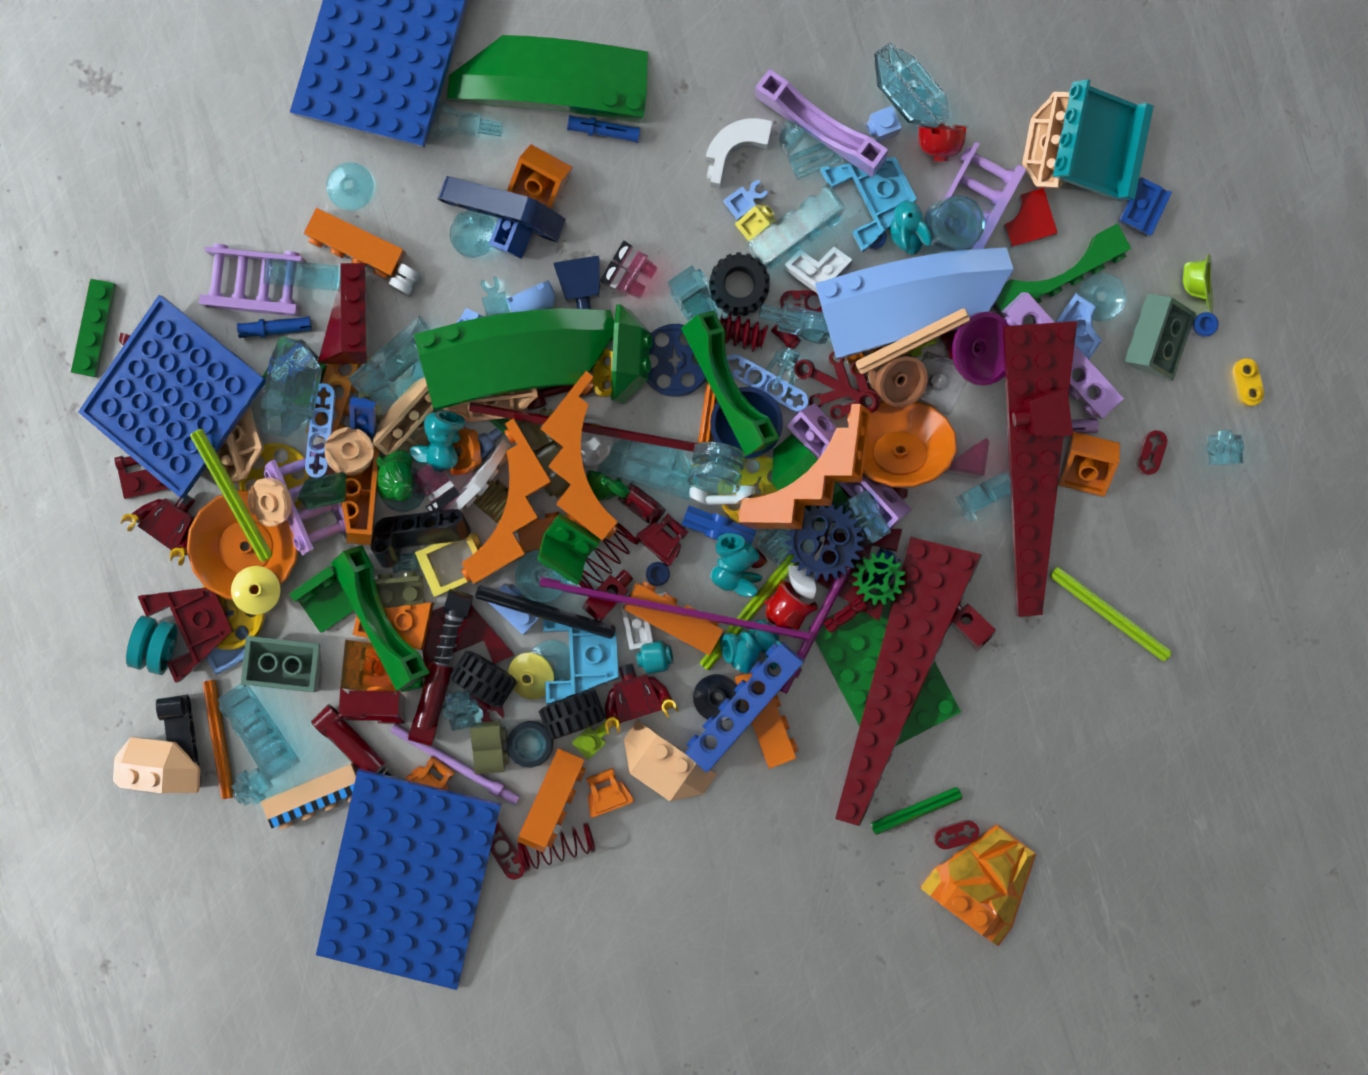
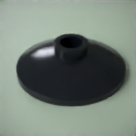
(704, 694)

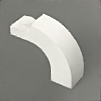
(742, 133)

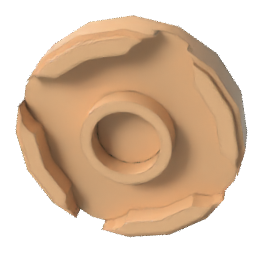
(349, 451)
(269, 501)

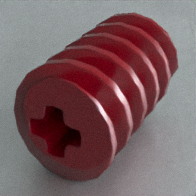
(743, 332)

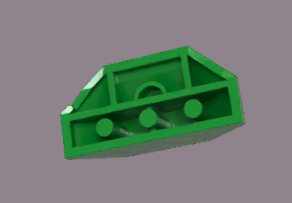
(629, 355)
(792, 461)

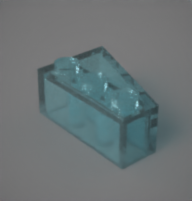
(691, 293)

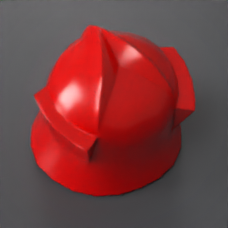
(786, 609)

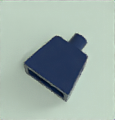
(579, 280)

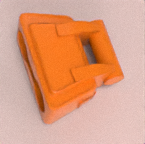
(423, 776)
(609, 797)

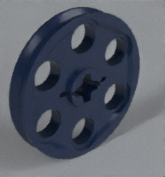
(664, 367)

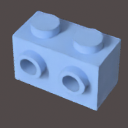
(521, 621)

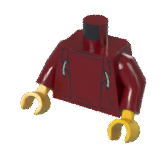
(166, 523)
(635, 698)

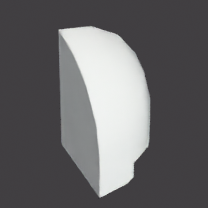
(802, 584)

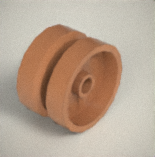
(899, 380)

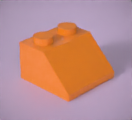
(539, 176)
(1089, 464)

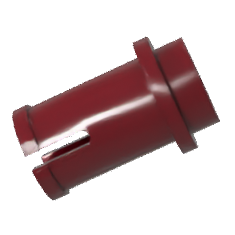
(789, 340)

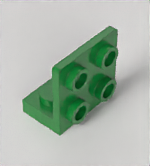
(566, 548)
(323, 599)

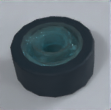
(519, 753)

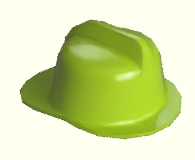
(1198, 280)

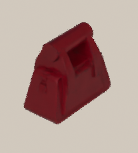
(642, 504)
(660, 541)

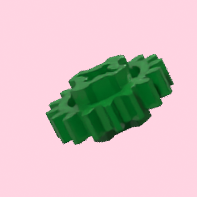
(885, 588)

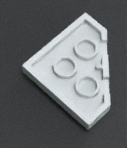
(477, 481)

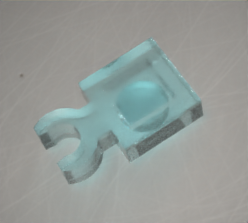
(495, 302)

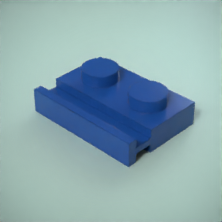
(1146, 208)

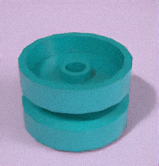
(151, 645)

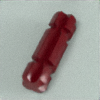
(845, 614)

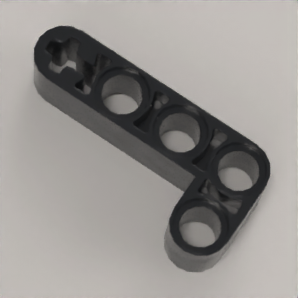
(416, 530)
(179, 724)

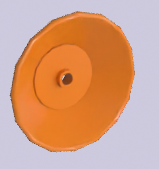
(908, 445)
(217, 542)

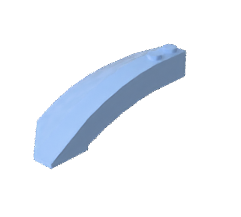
(906, 295)

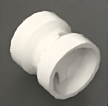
(402, 284)

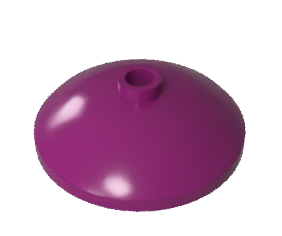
(986, 363)

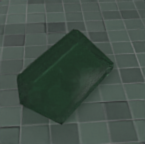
(323, 491)

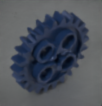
(844, 551)

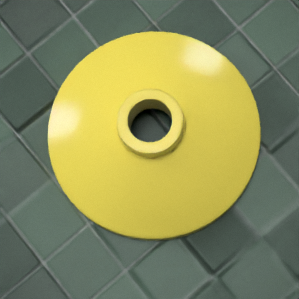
(268, 592)
(539, 671)

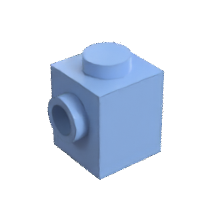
(884, 124)

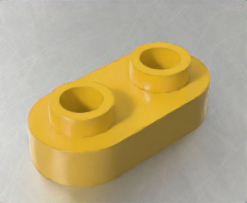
(602, 374)
(1245, 382)

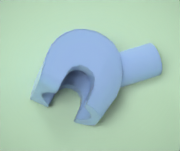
(487, 442)

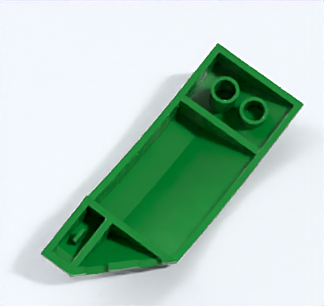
(555, 77)
(511, 352)

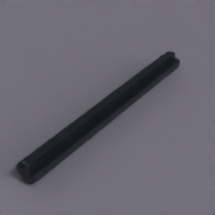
(545, 611)

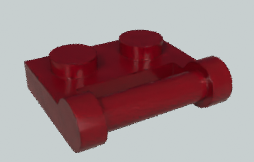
(138, 482)

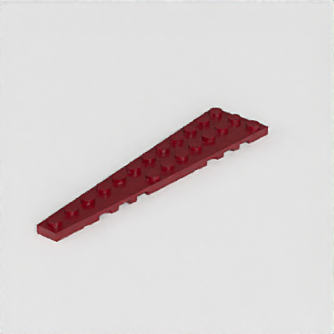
(1035, 362)
(913, 636)

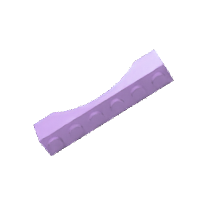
(792, 105)

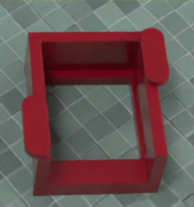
(378, 706)

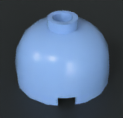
(534, 298)

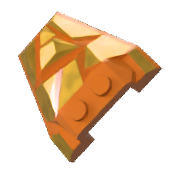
(984, 882)

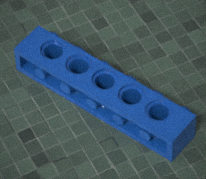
(706, 756)

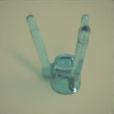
(786, 360)

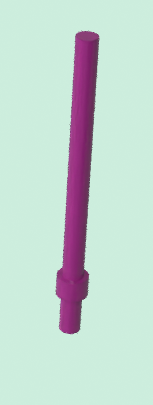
(817, 623)

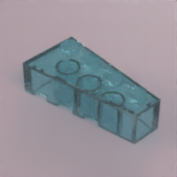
(797, 227)
(257, 732)

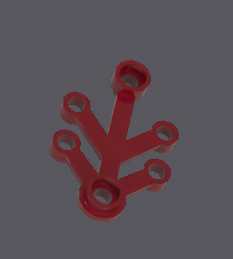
(841, 386)

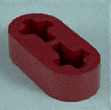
(1157, 454)
(954, 828)

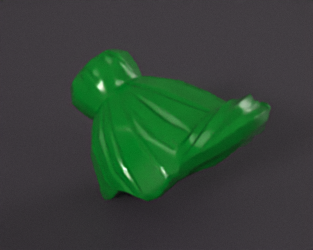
(395, 476)
(606, 488)

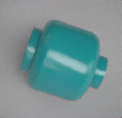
(655, 657)

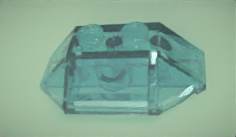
(910, 87)
(393, 366)
(290, 387)
(649, 466)

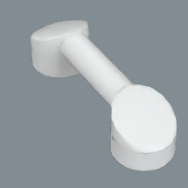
(704, 497)

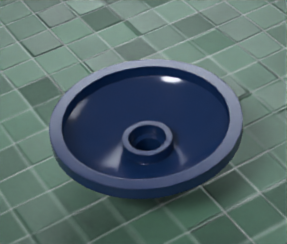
(763, 403)

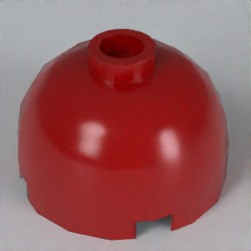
(941, 141)

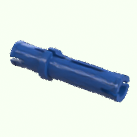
(603, 128)
(282, 326)

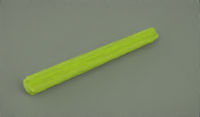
(231, 495)
(751, 608)
(1110, 614)

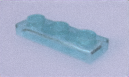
(300, 274)

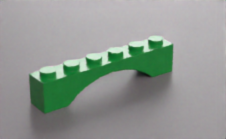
(1103, 248)
(707, 342)
(357, 579)

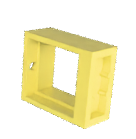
(429, 569)

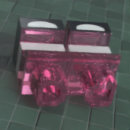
(634, 263)
(436, 487)

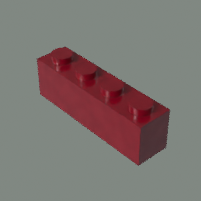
(346, 330)

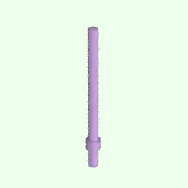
(496, 788)

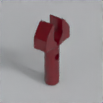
(486, 707)

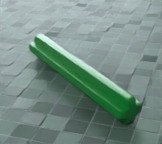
(916, 810)

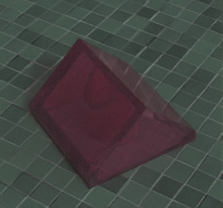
(972, 462)

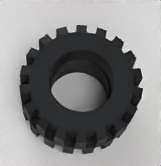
(745, 264)
(483, 679)
(572, 714)

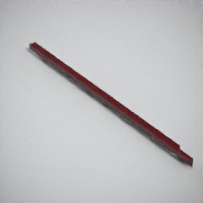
(587, 427)

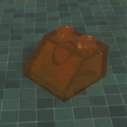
(363, 668)

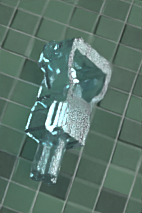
(468, 124)
(797, 321)
(984, 494)

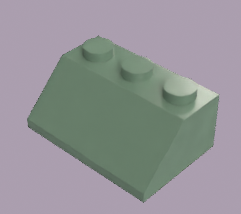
(1160, 336)
(281, 664)

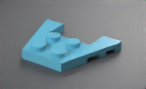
(879, 194)
(591, 662)

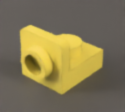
(756, 221)

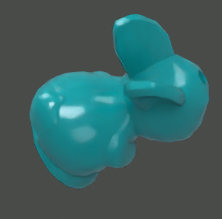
(908, 228)
(442, 432)
(731, 568)
(744, 649)

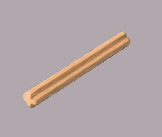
(913, 341)

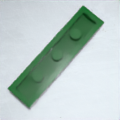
(93, 328)

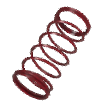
(628, 536)
(524, 854)

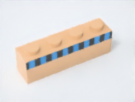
(310, 796)

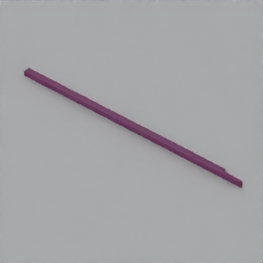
(556, 584)

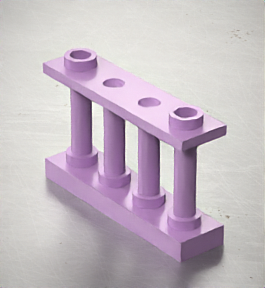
(999, 198)
(238, 300)
(301, 539)

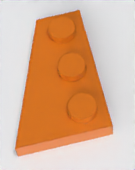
(409, 622)

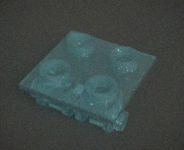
(869, 517)

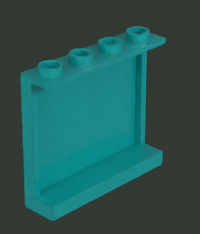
(1102, 142)

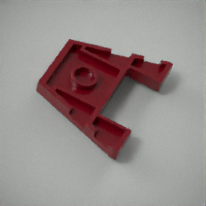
(848, 591)
(200, 621)
(473, 631)

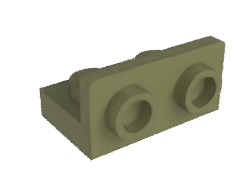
(401, 590)

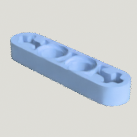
(767, 379)
(324, 431)

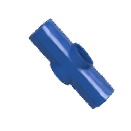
(715, 525)

